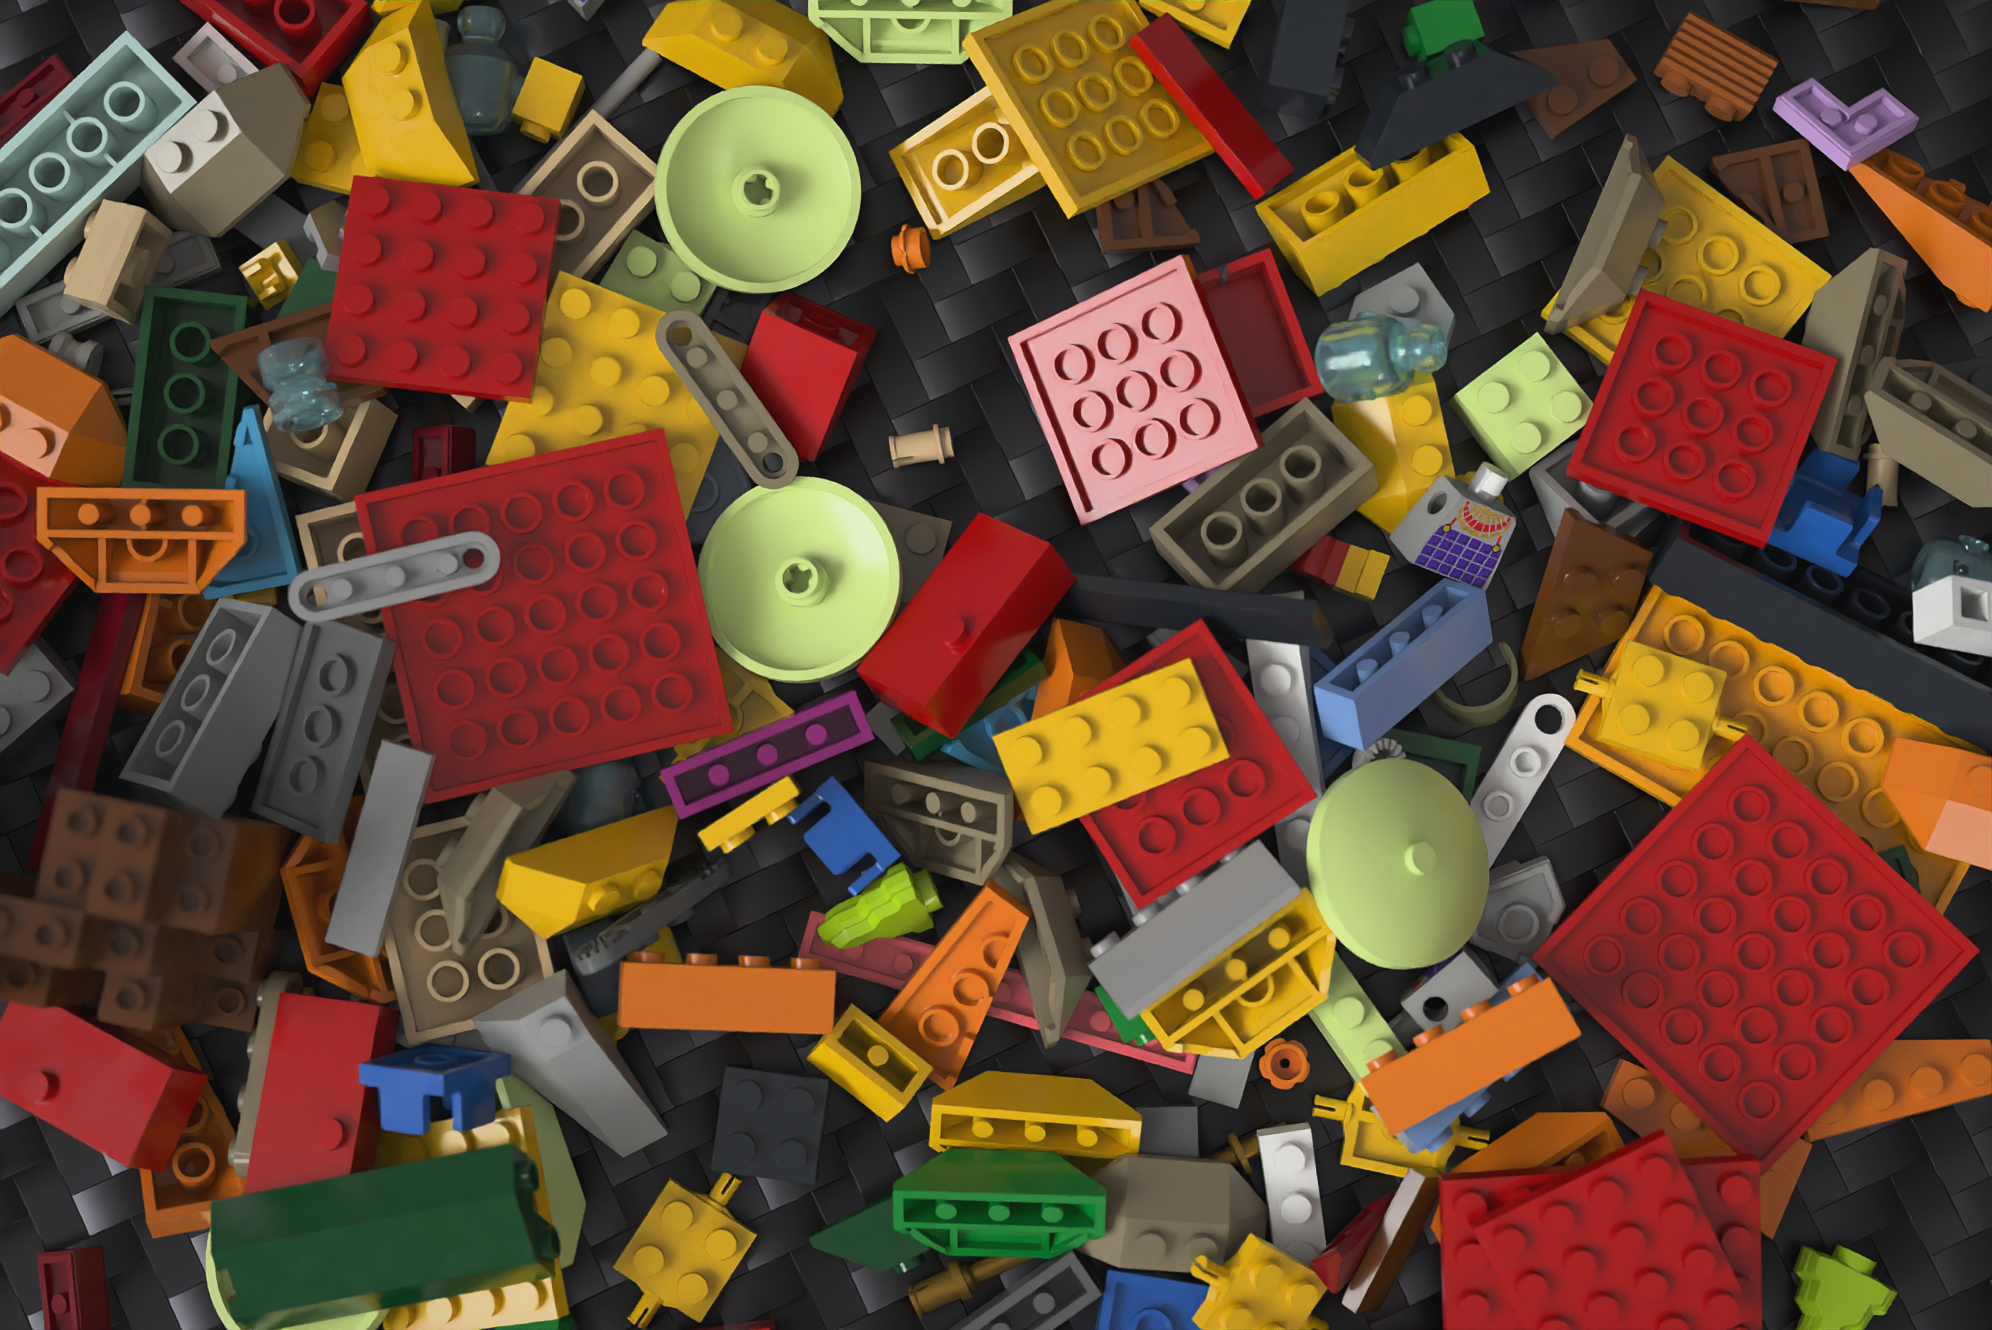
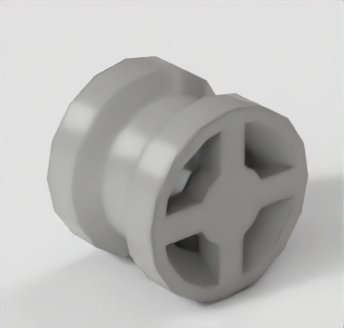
(84, 355)

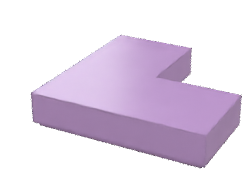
(1841, 131)

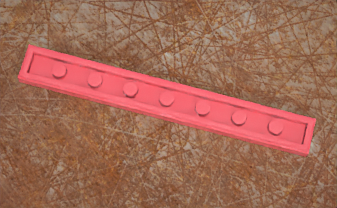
(896, 960)

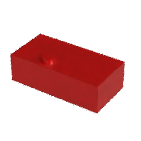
(303, 34)
(966, 624)
(97, 1082)
(311, 1108)

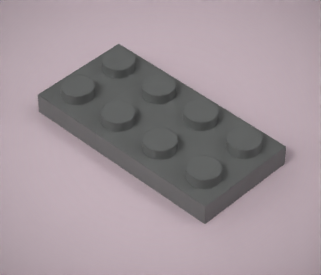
(323, 728)

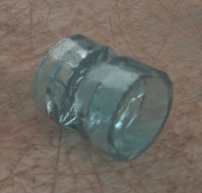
(297, 376)

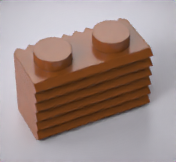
(1715, 68)

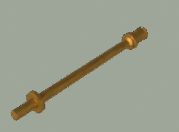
(963, 1278)

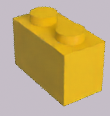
(870, 1063)

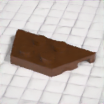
(242, 348)
(1583, 594)

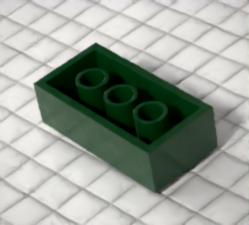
(183, 392)

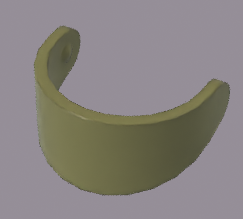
(1487, 714)

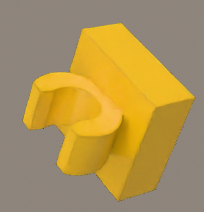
(272, 273)

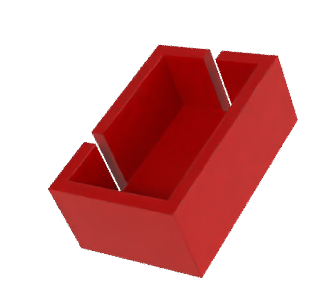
(1262, 335)

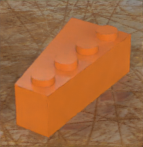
(726, 996)
(1470, 1055)

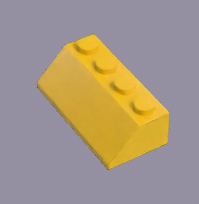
(1355, 216)

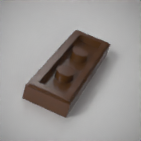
(1393, 1240)

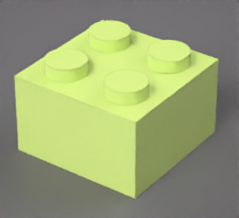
(1522, 406)

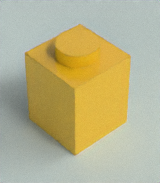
(548, 101)

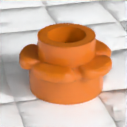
(911, 248)
(1284, 1077)

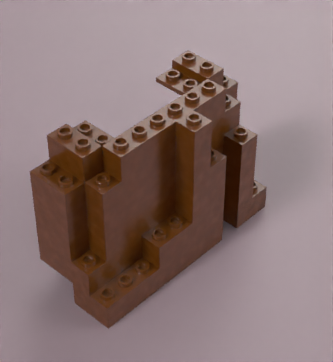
(146, 914)

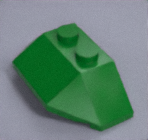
(999, 1204)

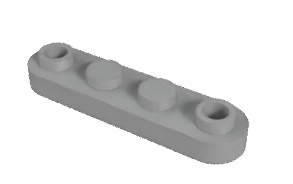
(394, 577)

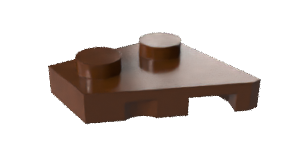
(1586, 77)
(1776, 189)
(1144, 222)

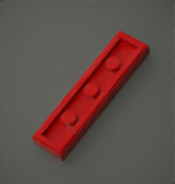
(1211, 105)

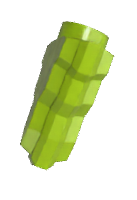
(884, 909)
(1838, 1290)

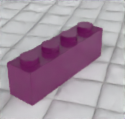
(766, 753)

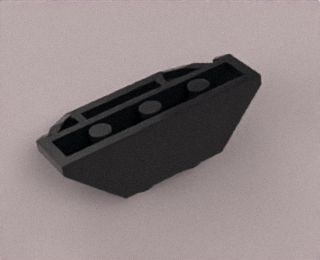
(1444, 97)

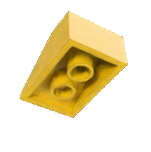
(965, 165)

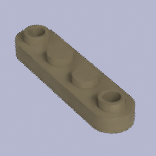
(727, 399)
(258, 1053)

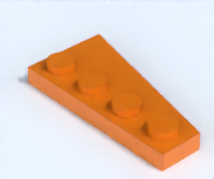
(954, 986)
(1909, 1081)
(1647, 1105)

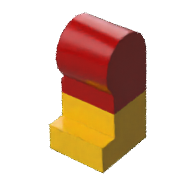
(1342, 568)

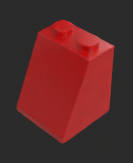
(805, 367)

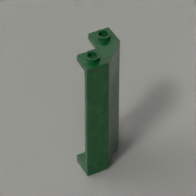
(383, 1238)

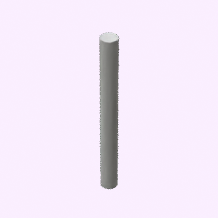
(608, 101)

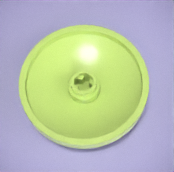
(757, 189)
(800, 580)
(1398, 864)

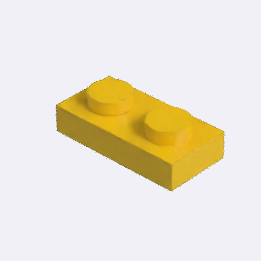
(1207, 18)

